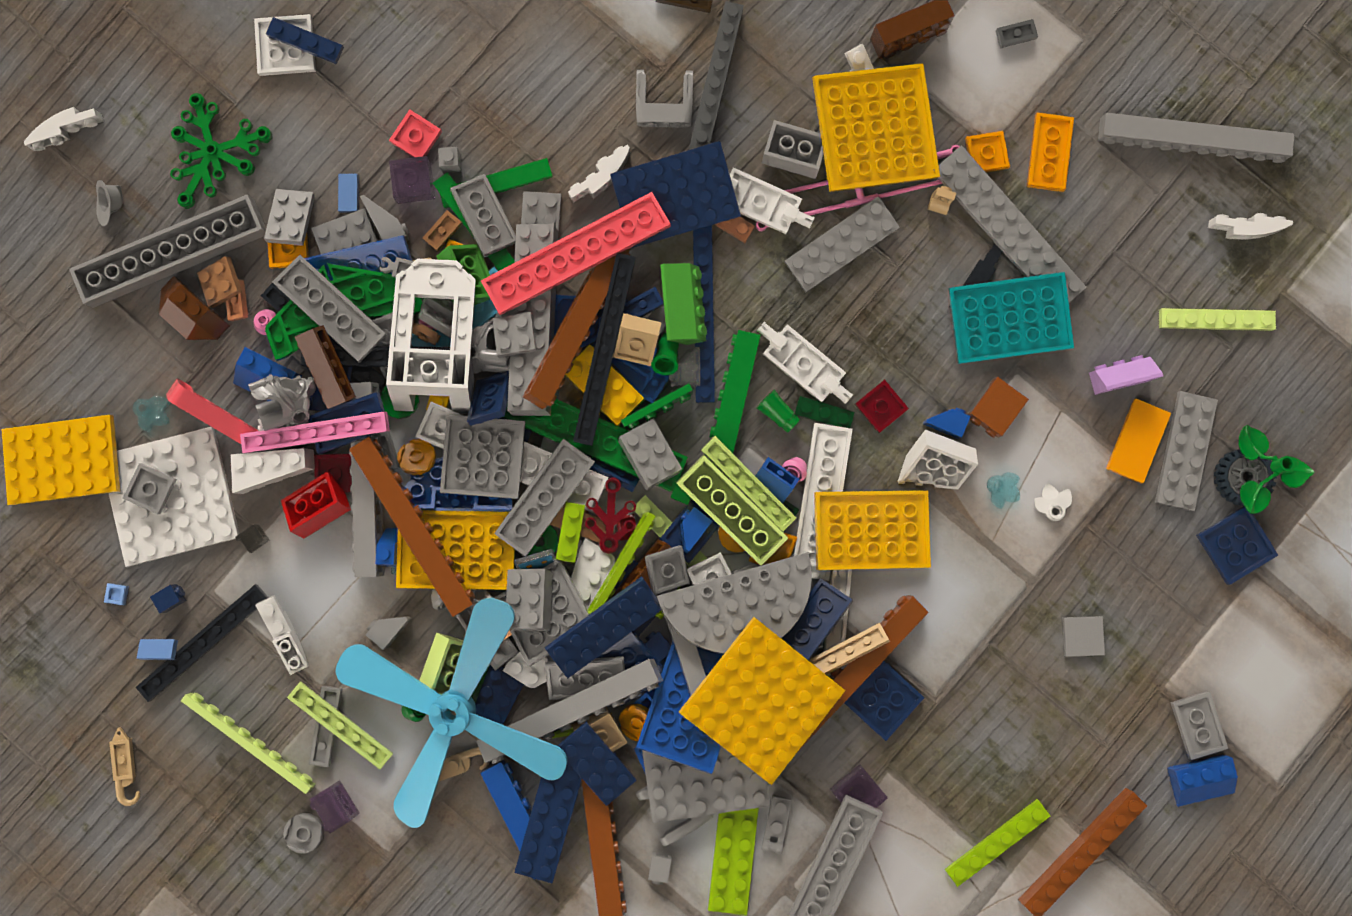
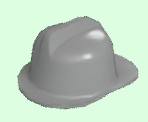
(108, 201)

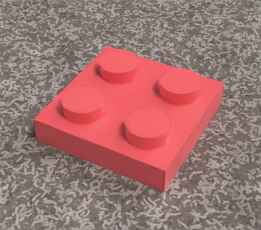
(415, 135)

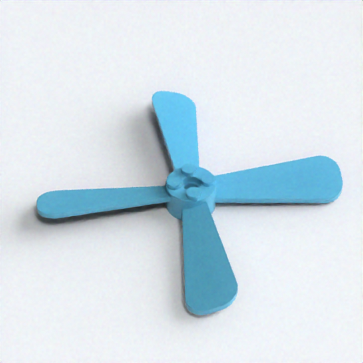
(375, 675)

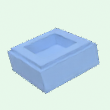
(116, 594)

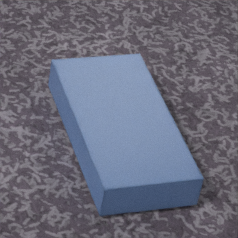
(348, 193)
(157, 649)

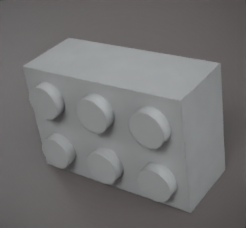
(793, 149)
(649, 454)
(531, 598)

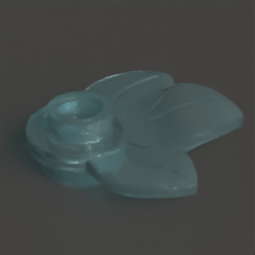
(154, 412)
(1006, 490)

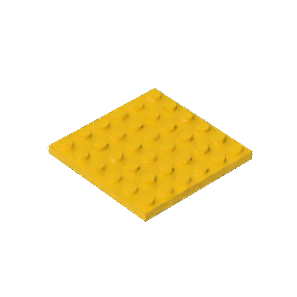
(876, 127)
(762, 701)

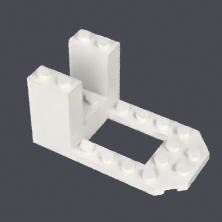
(430, 370)

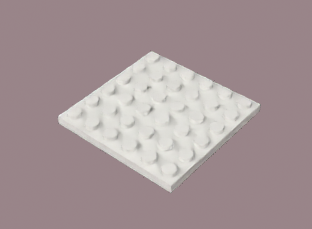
(197, 509)

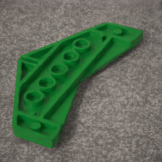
(366, 289)

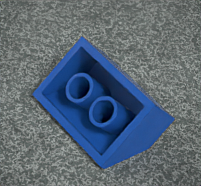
(254, 367)
(1203, 779)

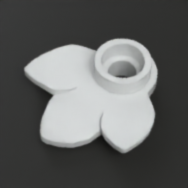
(1053, 499)

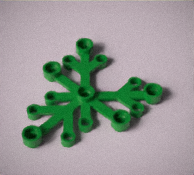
(201, 170)

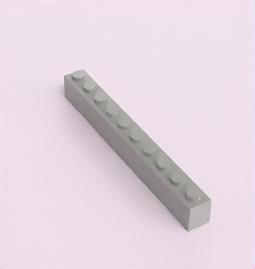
(1196, 137)
(366, 507)
(582, 704)

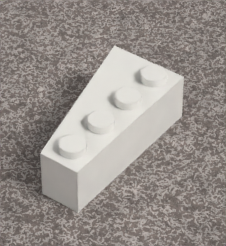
(262, 468)

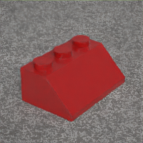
(315, 505)

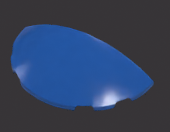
(427, 495)

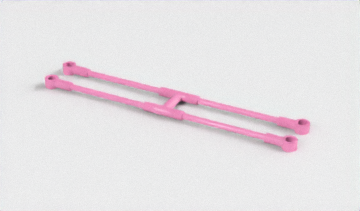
(861, 199)

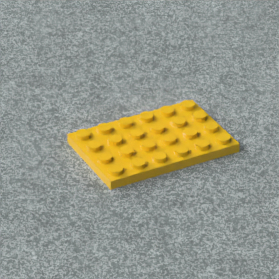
(60, 460)
(872, 530)
(470, 543)

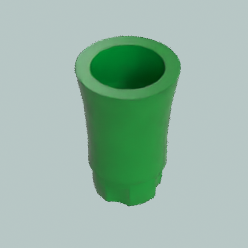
(666, 357)
(778, 411)

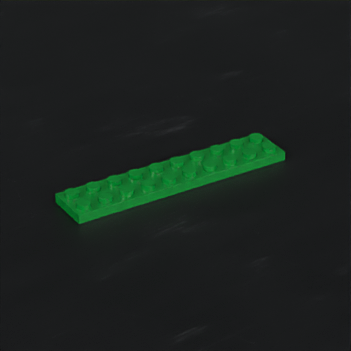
(605, 447)

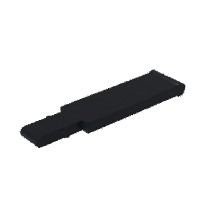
(984, 269)

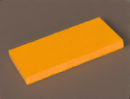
(1050, 152)
(1138, 441)

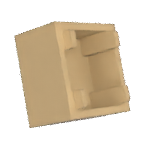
(637, 339)
(606, 728)

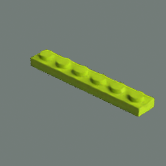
(626, 557)
(997, 842)

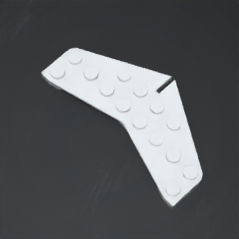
(588, 576)

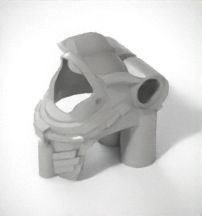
(481, 351)
(288, 400)

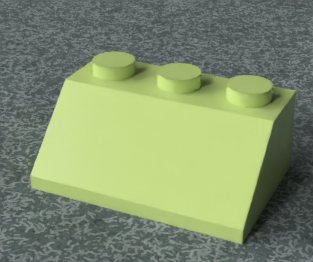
(441, 663)

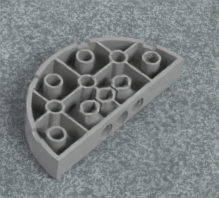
(720, 609)

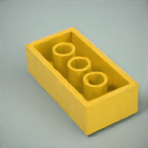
(620, 397)

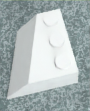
(938, 462)

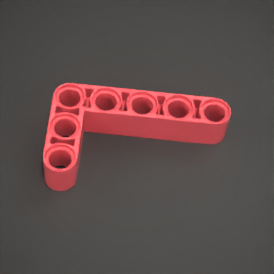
(185, 398)

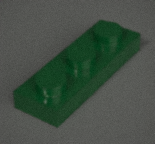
(823, 413)

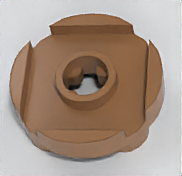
(425, 333)

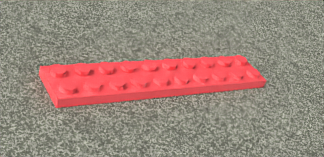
(575, 253)

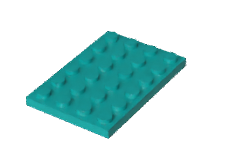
(1011, 317)

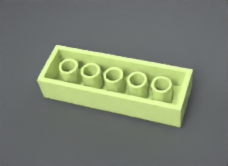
(732, 510)

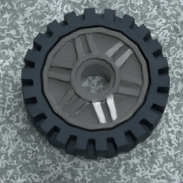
(1230, 474)

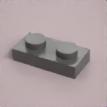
(1016, 33)

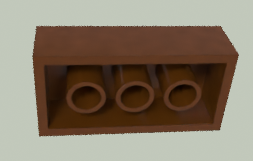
(912, 28)

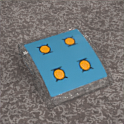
(536, 561)

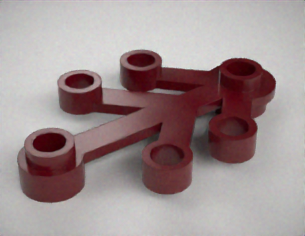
(610, 519)

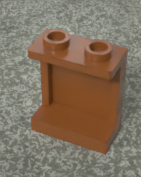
(997, 408)

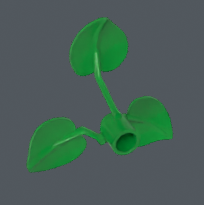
(1292, 470)

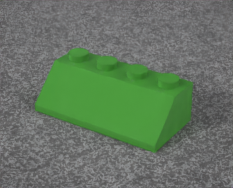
(683, 303)

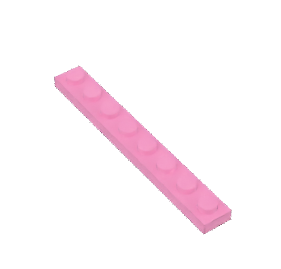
(315, 432)

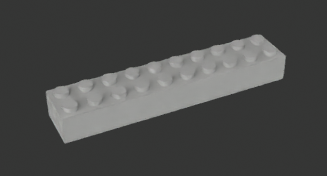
(168, 251)
(523, 366)

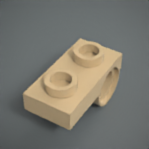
(941, 200)

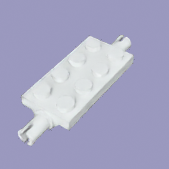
(767, 203)
(804, 363)

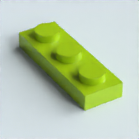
(570, 532)

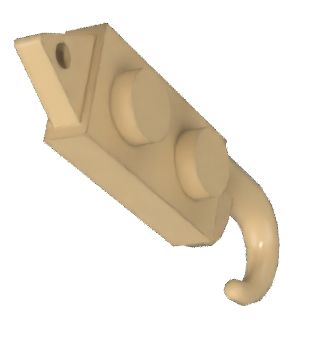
(459, 763)
(123, 766)

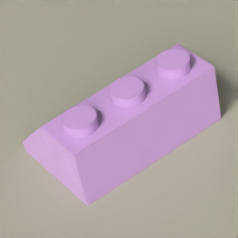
(1124, 374)

